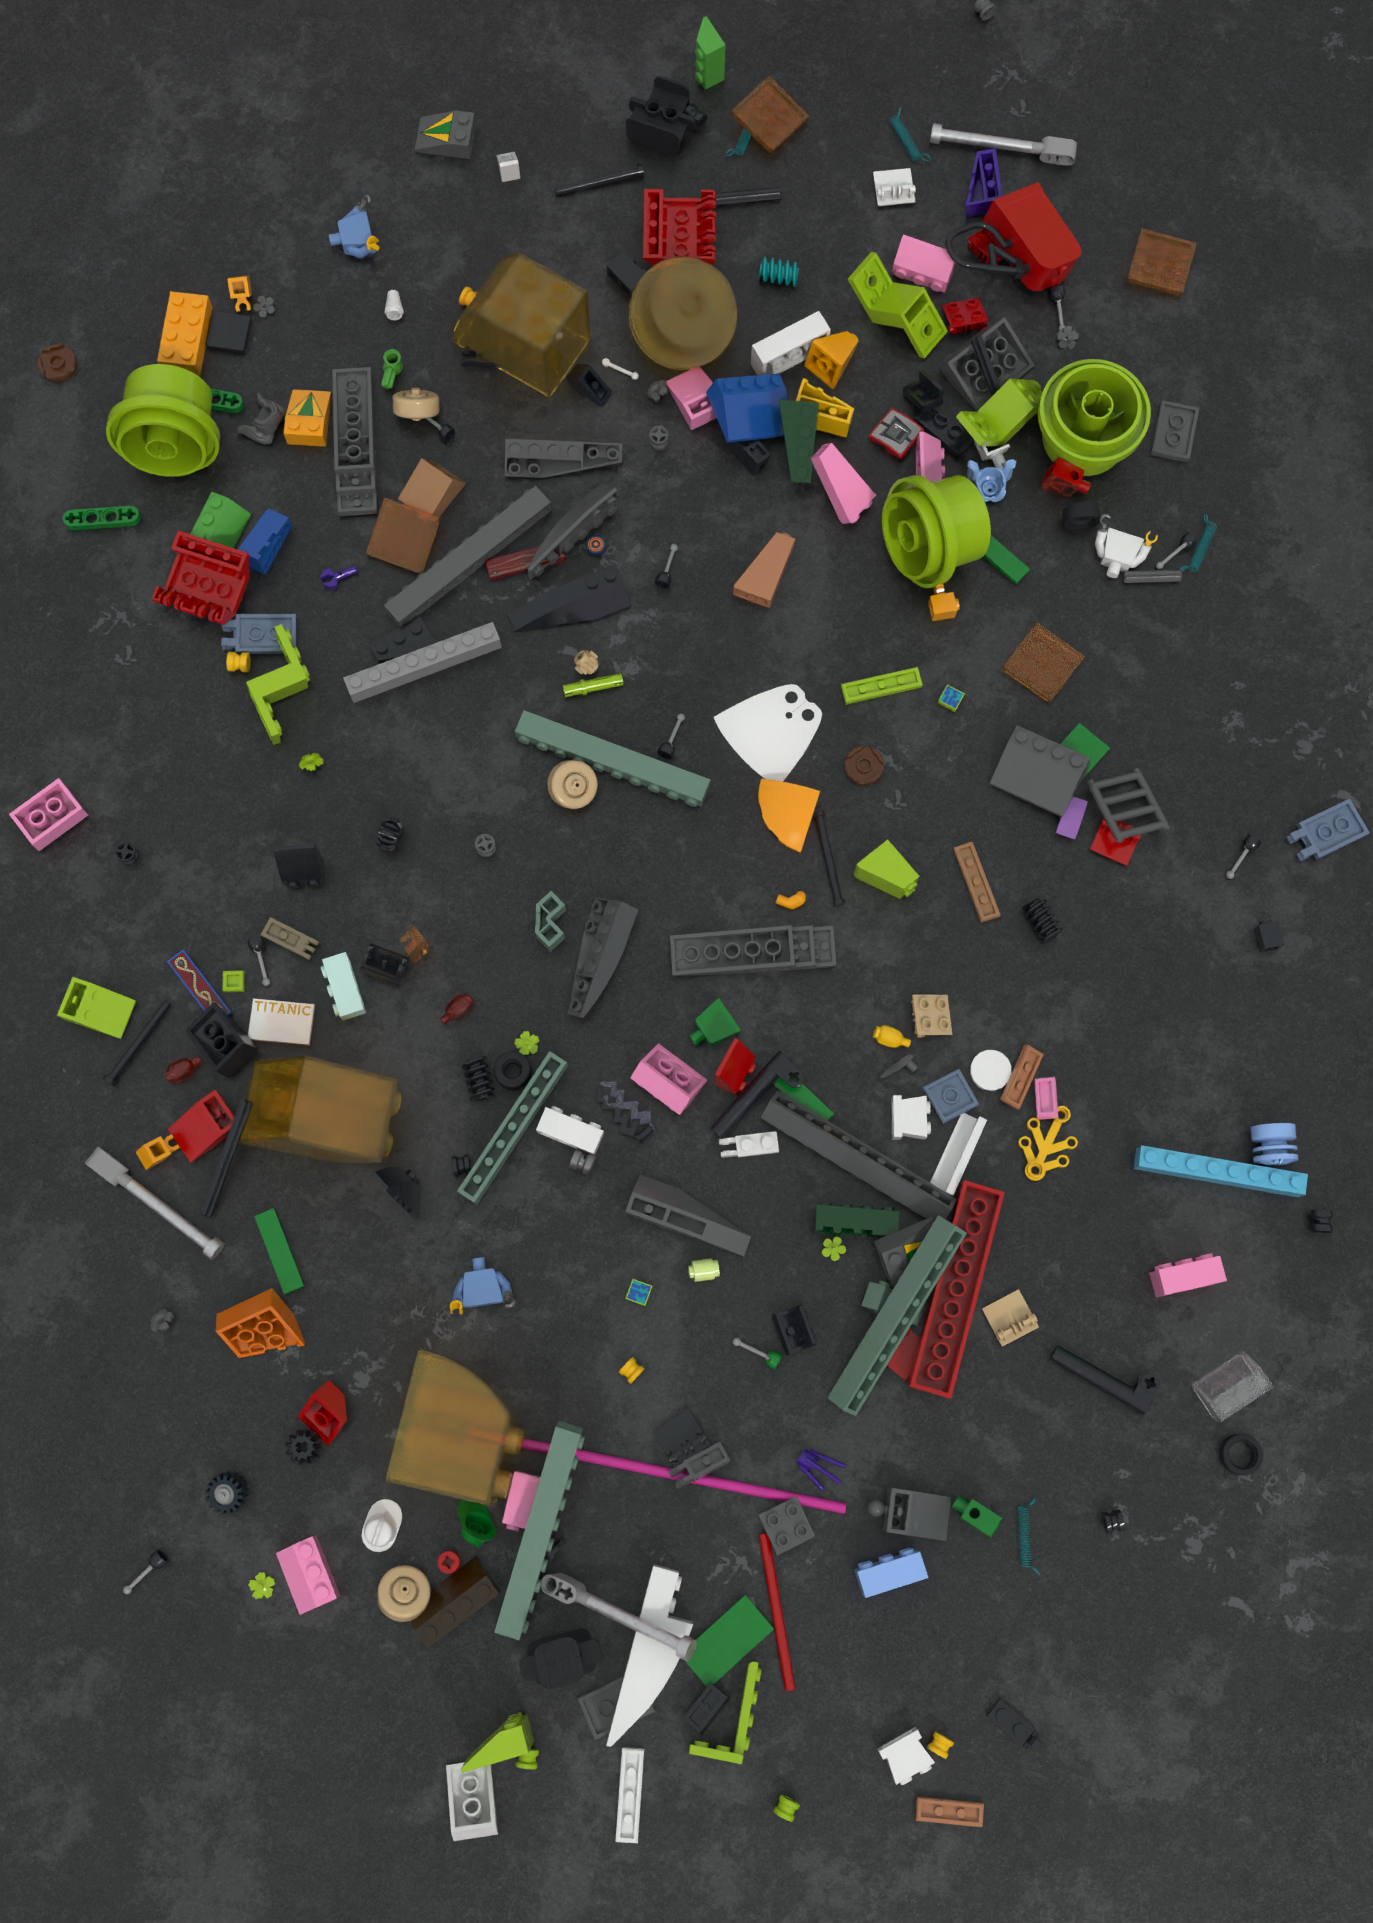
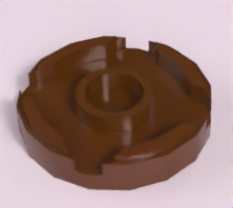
(57, 363)
(864, 765)

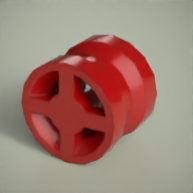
(451, 1564)

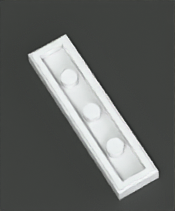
(629, 1795)

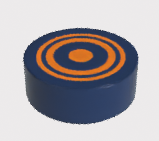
(595, 545)

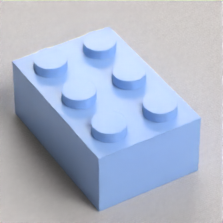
(890, 1572)

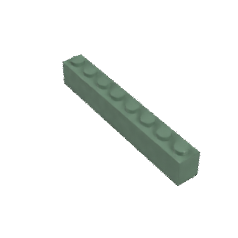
(512, 1128)

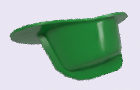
(475, 1522)

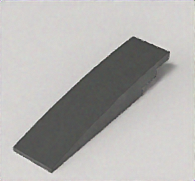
(354, 441)
(753, 950)

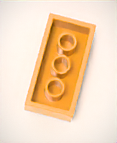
(185, 331)

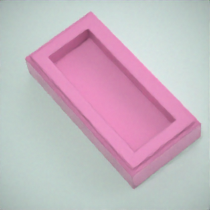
(1046, 1098)

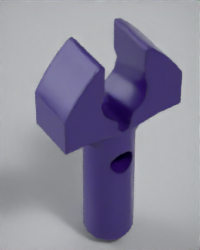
(336, 576)

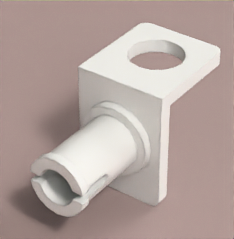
(996, 455)

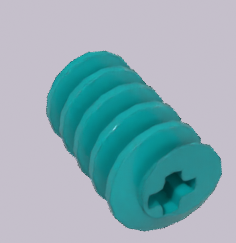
(779, 271)

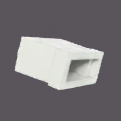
(910, 1117)
(906, 1756)

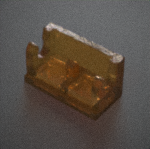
(418, 945)

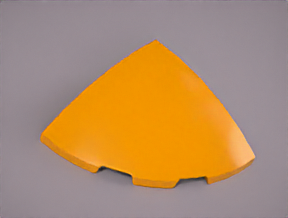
(787, 810)

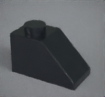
(589, 383)

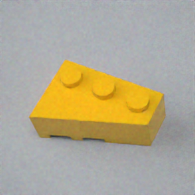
(833, 415)

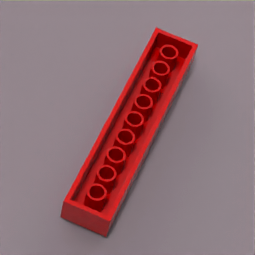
(956, 1293)

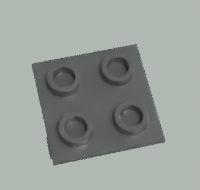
(786, 1525)

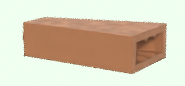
(766, 571)

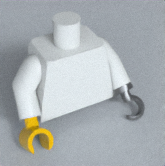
(1120, 550)

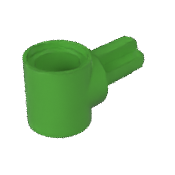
(391, 369)

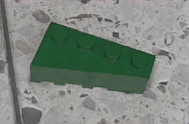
(800, 434)
(855, 1221)

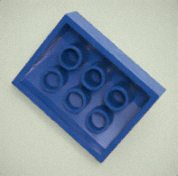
(748, 406)

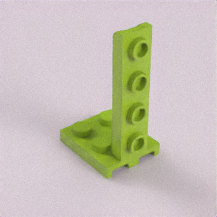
(745, 1720)

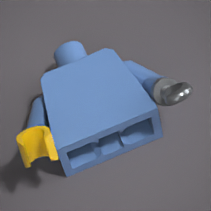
(355, 232)
(481, 1288)

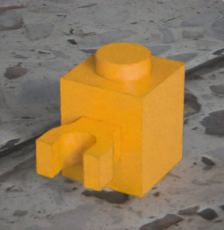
(241, 289)
(942, 604)
(155, 1151)

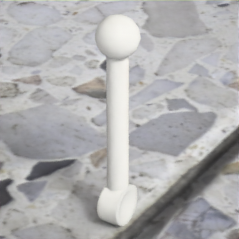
(606, 362)

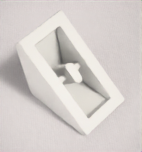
(508, 166)

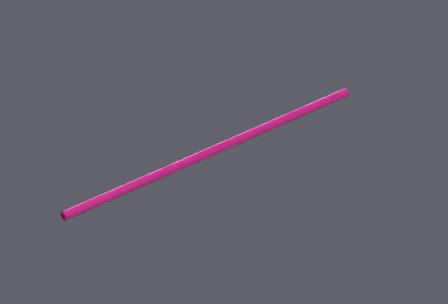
(710, 1481)

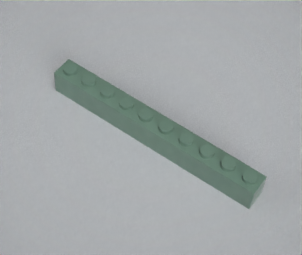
(612, 758)
(896, 1315)
(538, 1530)

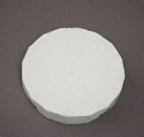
(990, 1070)

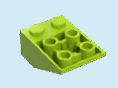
(96, 1008)

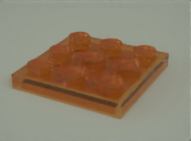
(769, 114)
(1161, 262)
(403, 535)
(1043, 662)

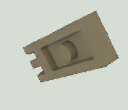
(288, 938)

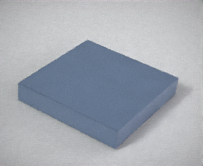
(950, 1096)

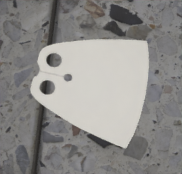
(764, 734)

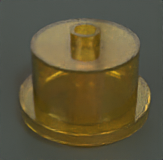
(683, 313)

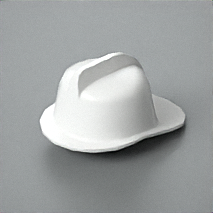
(381, 1525)

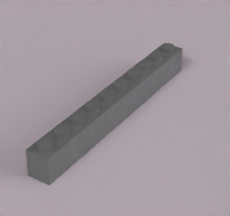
(468, 556)
(857, 1157)

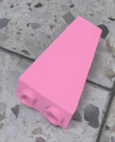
(842, 483)

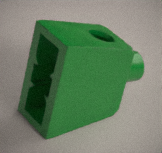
(714, 1025)
(987, 1521)

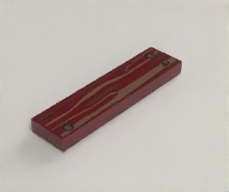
(515, 563)

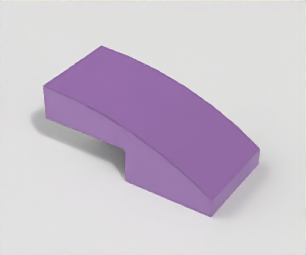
(1071, 820)

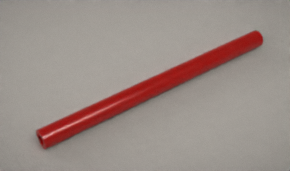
(777, 1614)

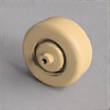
(415, 404)
(572, 784)
(403, 1593)

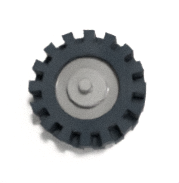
(226, 1493)

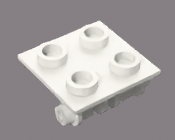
(894, 187)

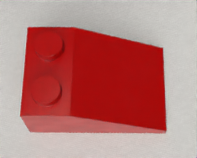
(734, 1068)

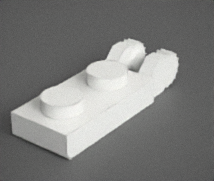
(751, 1145)

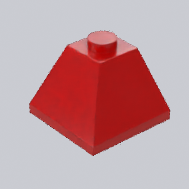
(325, 1412)

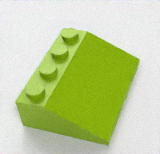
(508, 1741)

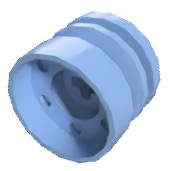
(1274, 1143)

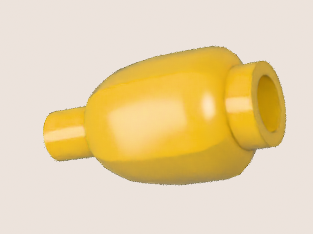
(890, 1037)

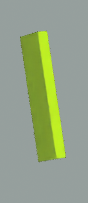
(881, 685)

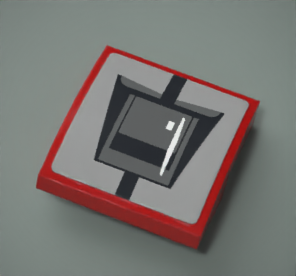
(896, 433)

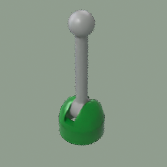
(771, 1358)

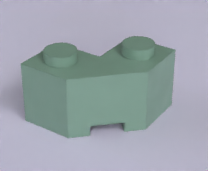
(547, 912)
(877, 1295)

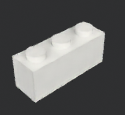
(570, 1130)

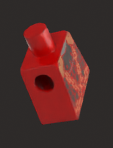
(1064, 478)

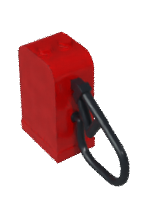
(1026, 236)

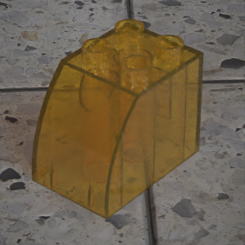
(527, 322)
(321, 1110)
(454, 1434)

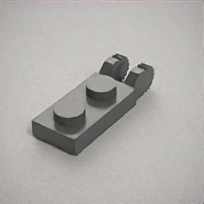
(701, 1464)

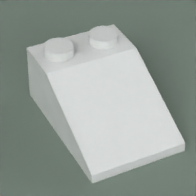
(471, 1802)

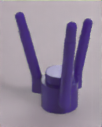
(808, 1461)

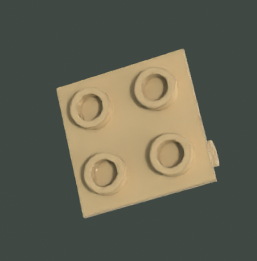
(931, 1015)
(1010, 1318)

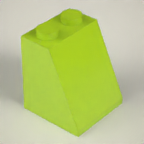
(887, 871)

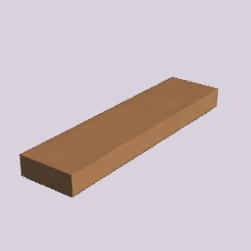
(976, 882)

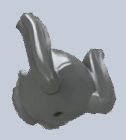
(266, 422)

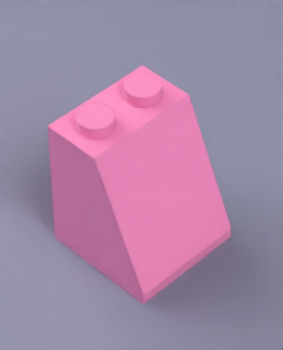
(520, 1500)

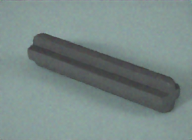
(1152, 576)

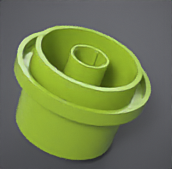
(1093, 415)
(164, 422)
(934, 527)

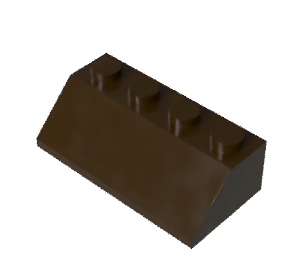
(455, 1601)

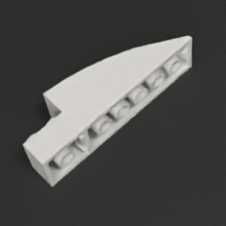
(649, 1661)

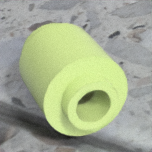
(703, 1270)

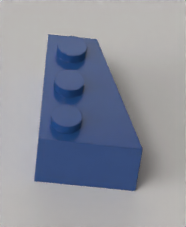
(265, 540)

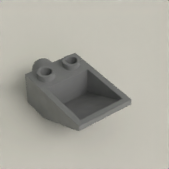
(916, 1513)

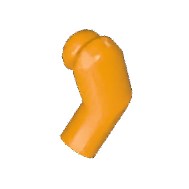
(792, 902)

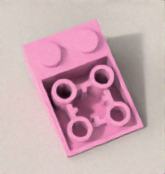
(691, 397)

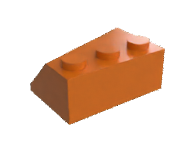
(259, 1325)

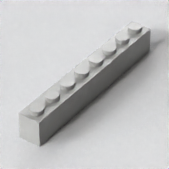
(422, 662)

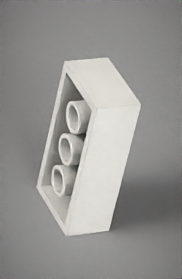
(788, 345)

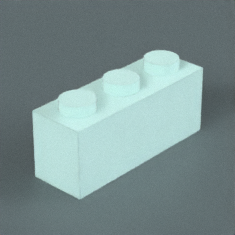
(343, 986)

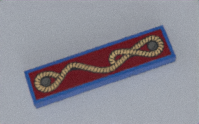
(195, 981)

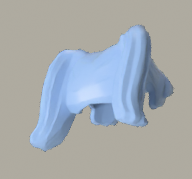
(991, 479)

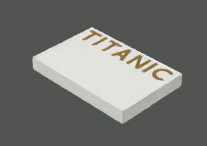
(281, 1022)

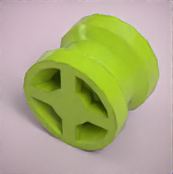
(528, 1760)
(786, 1808)

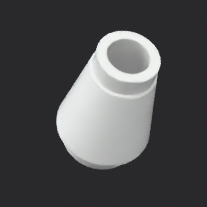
(393, 305)

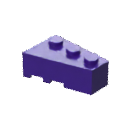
(985, 183)

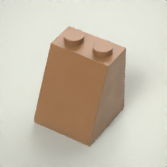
(431, 488)

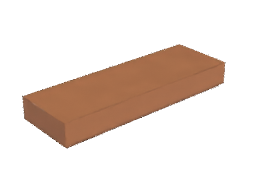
(1021, 1076)
(949, 1811)

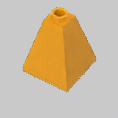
(830, 356)

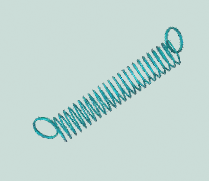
(900, 126)
(745, 142)
(1200, 544)
(1021, 1538)

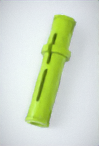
(596, 684)

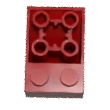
(203, 1126)

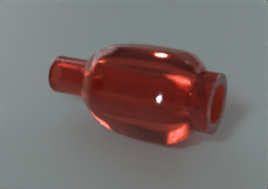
(457, 1008)
(182, 1069)

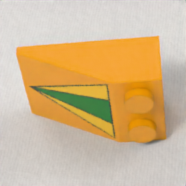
(307, 418)

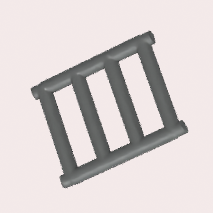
(1111, 819)

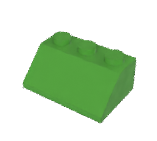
(709, 56)
(221, 521)

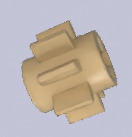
(586, 662)

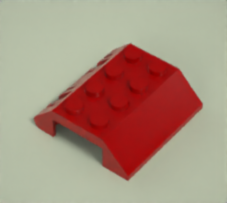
(679, 227)
(205, 579)

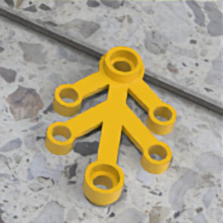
(1046, 1146)

